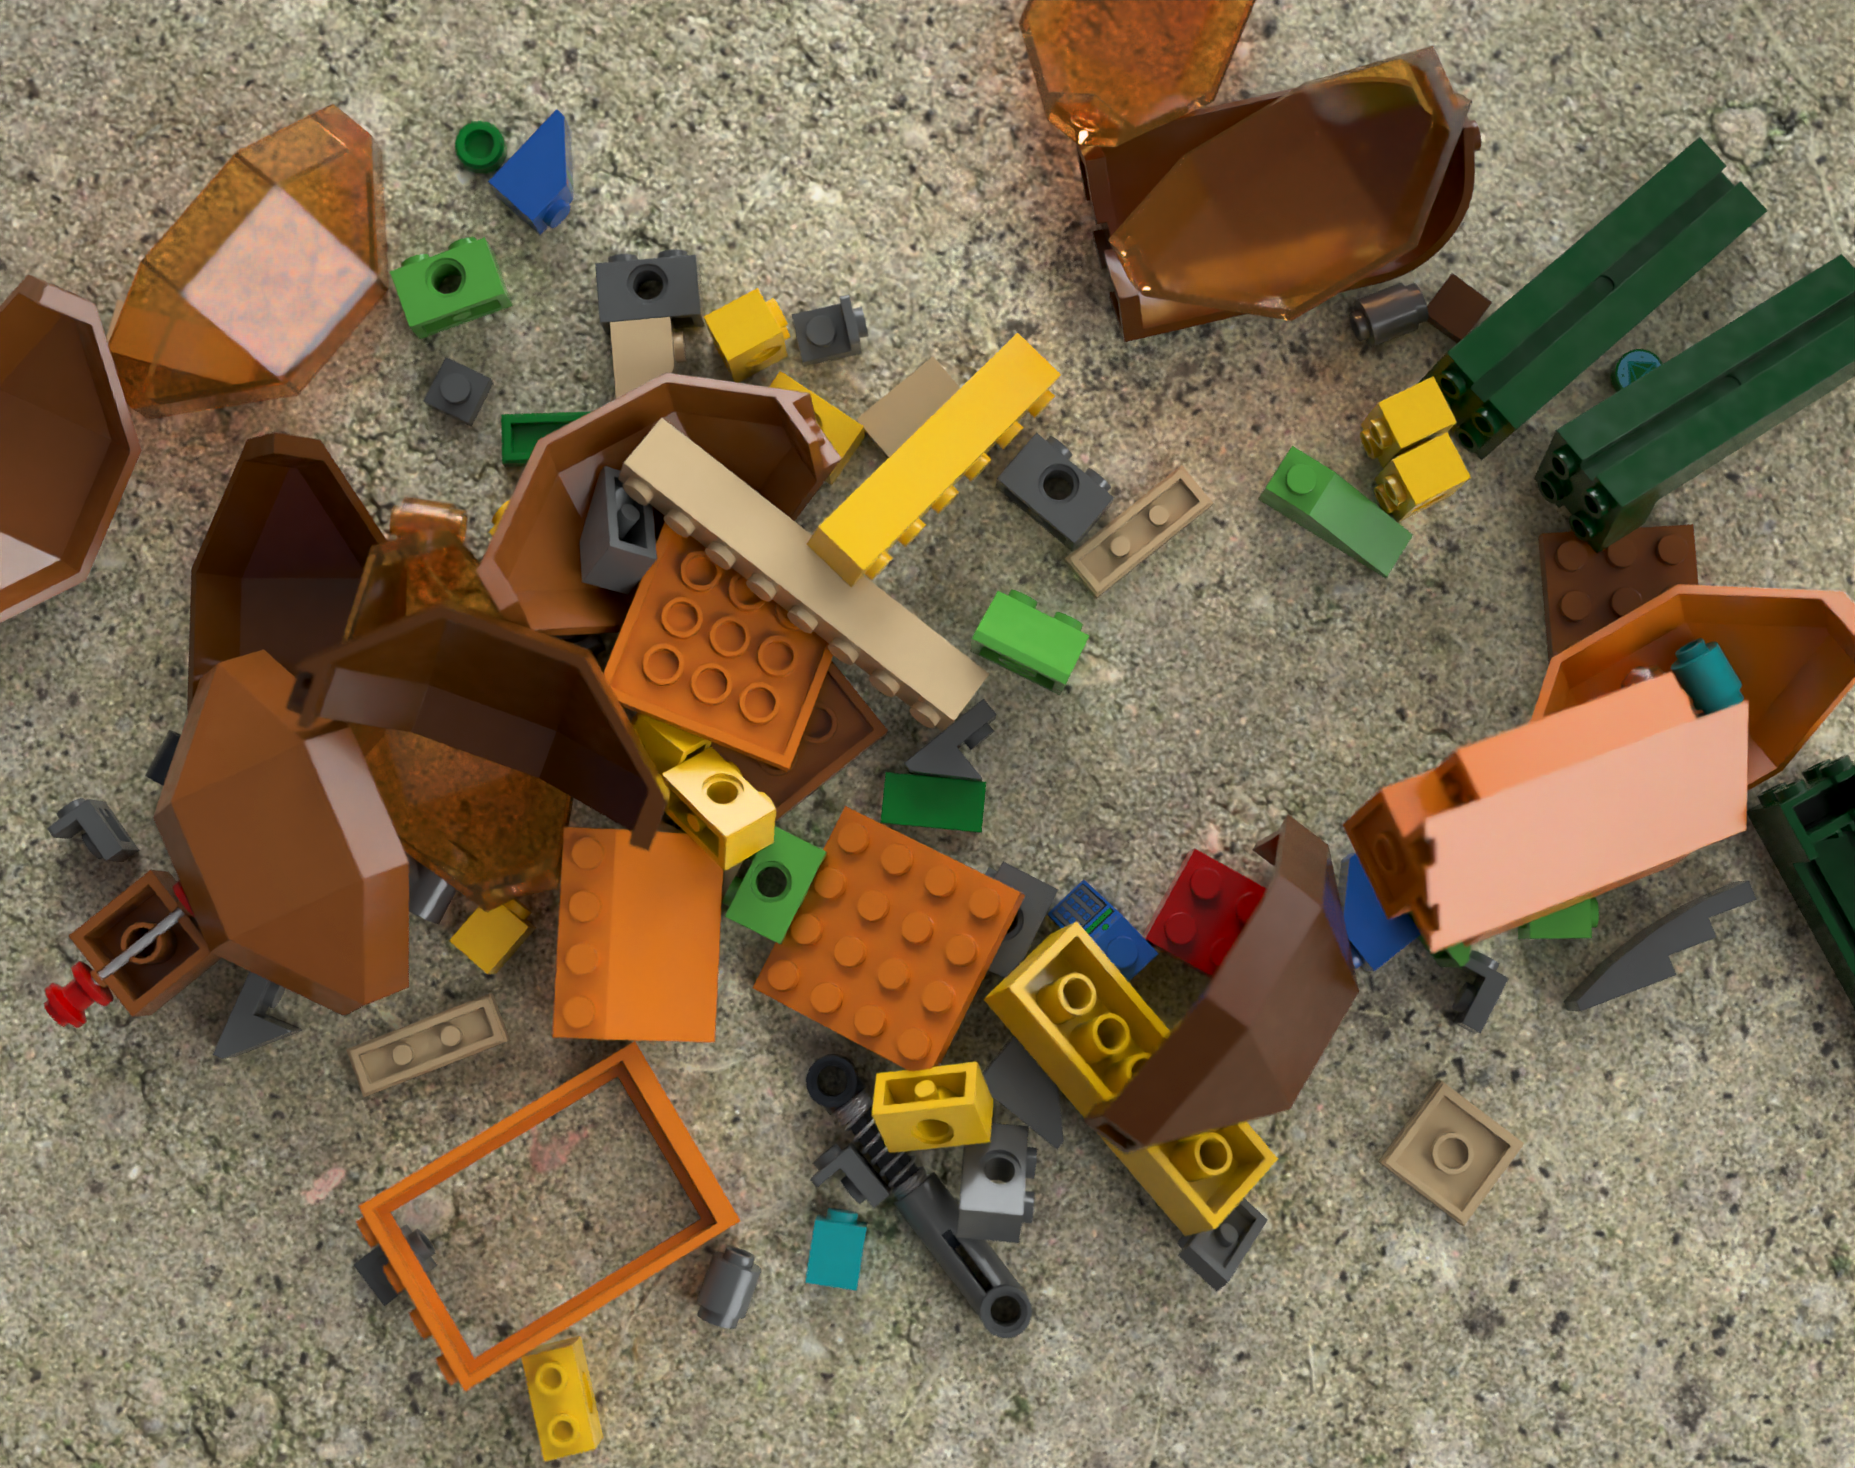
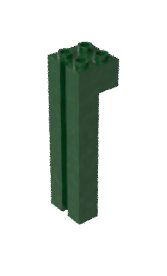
(1592, 297)
(1702, 406)
(1812, 844)

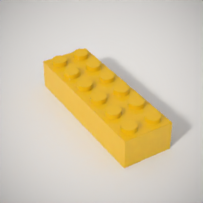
(1090, 1039)

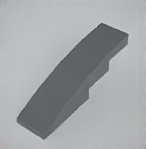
(1646, 955)

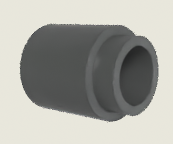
(1388, 314)
(728, 1287)

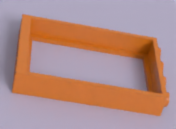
(675, 1143)

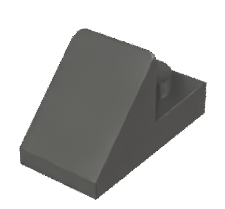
(942, 754)
(249, 1024)
(1220, 1251)

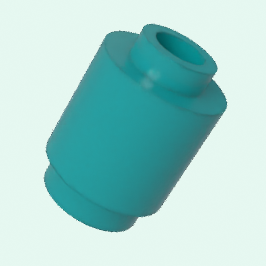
(1707, 676)

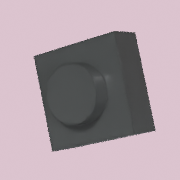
(458, 391)

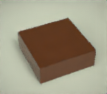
(1456, 308)

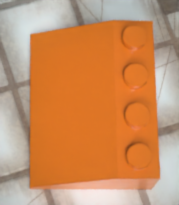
(637, 938)

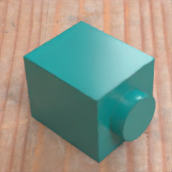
(836, 1249)

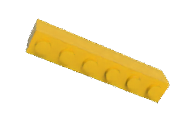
(933, 460)

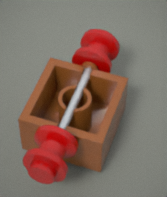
(140, 948)

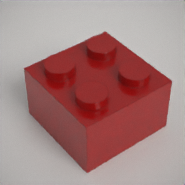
(1203, 913)

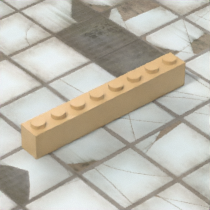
(773, 556)

